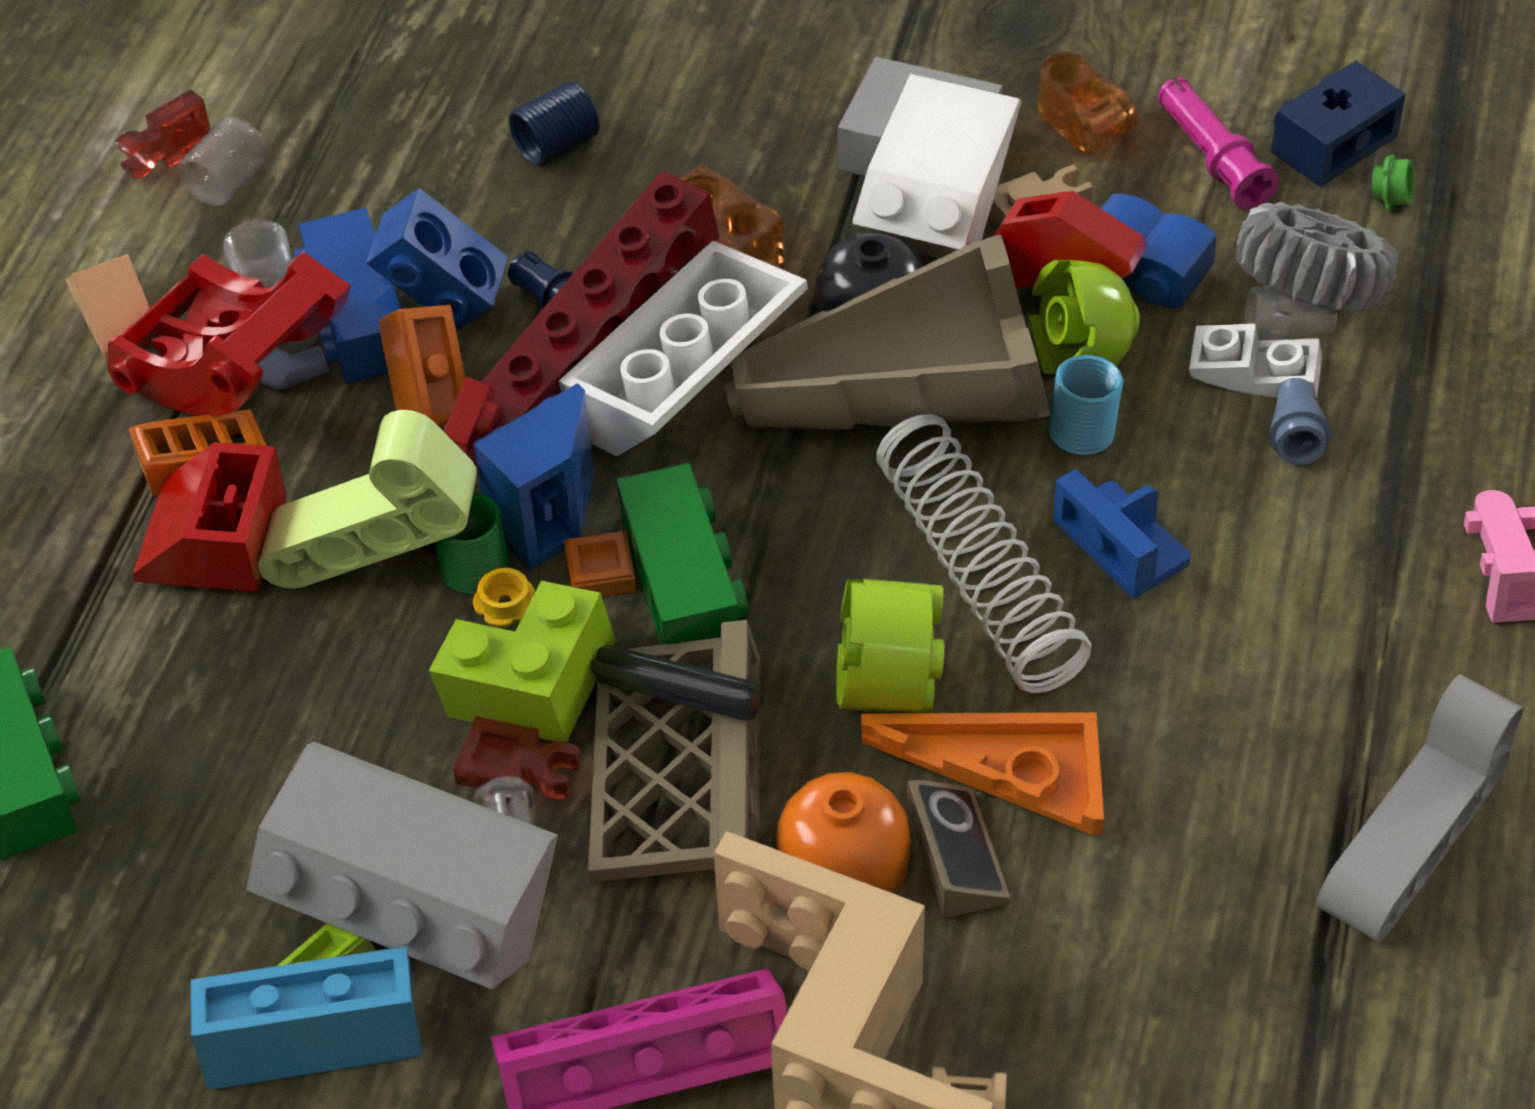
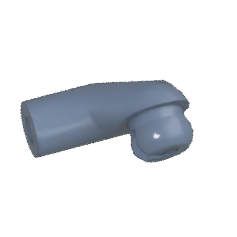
(286, 370)

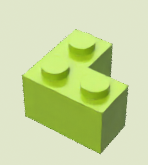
(529, 674)

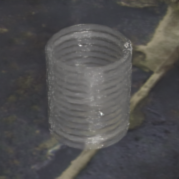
(223, 161)
(258, 250)

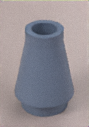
(1298, 425)

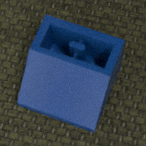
(540, 475)

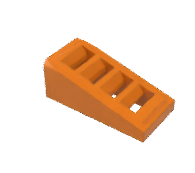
(167, 443)

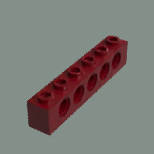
(628, 266)

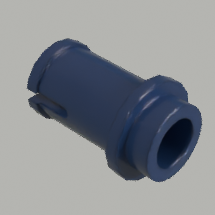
(536, 276)

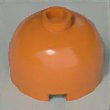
(849, 828)

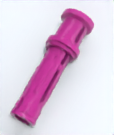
(1227, 155)

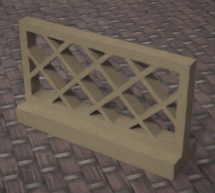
(732, 765)

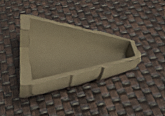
(915, 346)

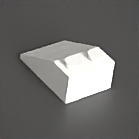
(937, 166)

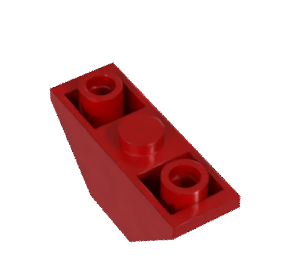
(1066, 229)

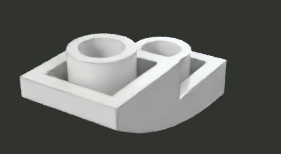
(1240, 362)

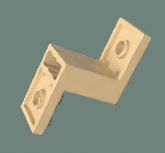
(860, 982)

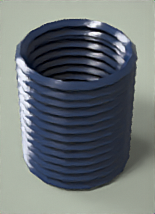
(554, 123)

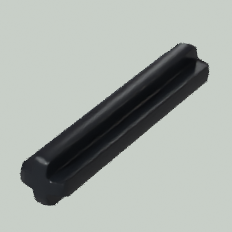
(677, 682)

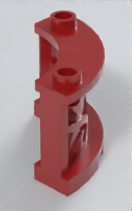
(228, 331)

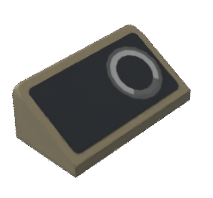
(956, 847)

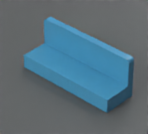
(304, 1018)

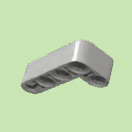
(1424, 809)

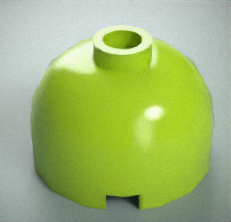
(1081, 313)

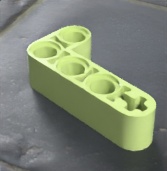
(411, 498)

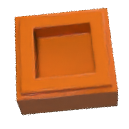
(601, 563)

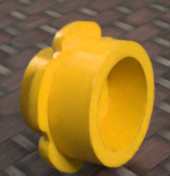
(504, 586)

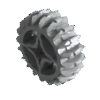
(1316, 256)

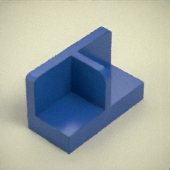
(1119, 531)

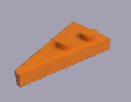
(1023, 758)

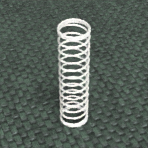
(1073, 665)

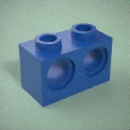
(437, 258)

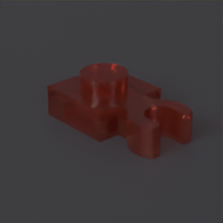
(169, 136)
(512, 750)

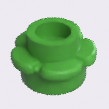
(1394, 182)

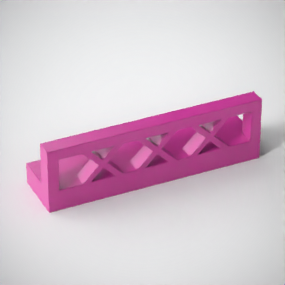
(644, 1046)

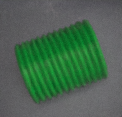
(476, 549)

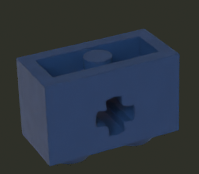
(1337, 123)

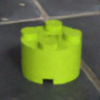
(889, 646)

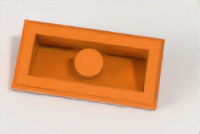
(423, 360)

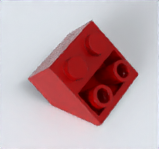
(213, 519)

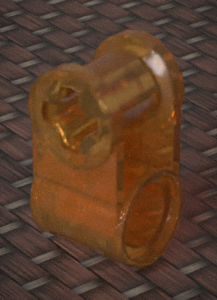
(1078, 101)

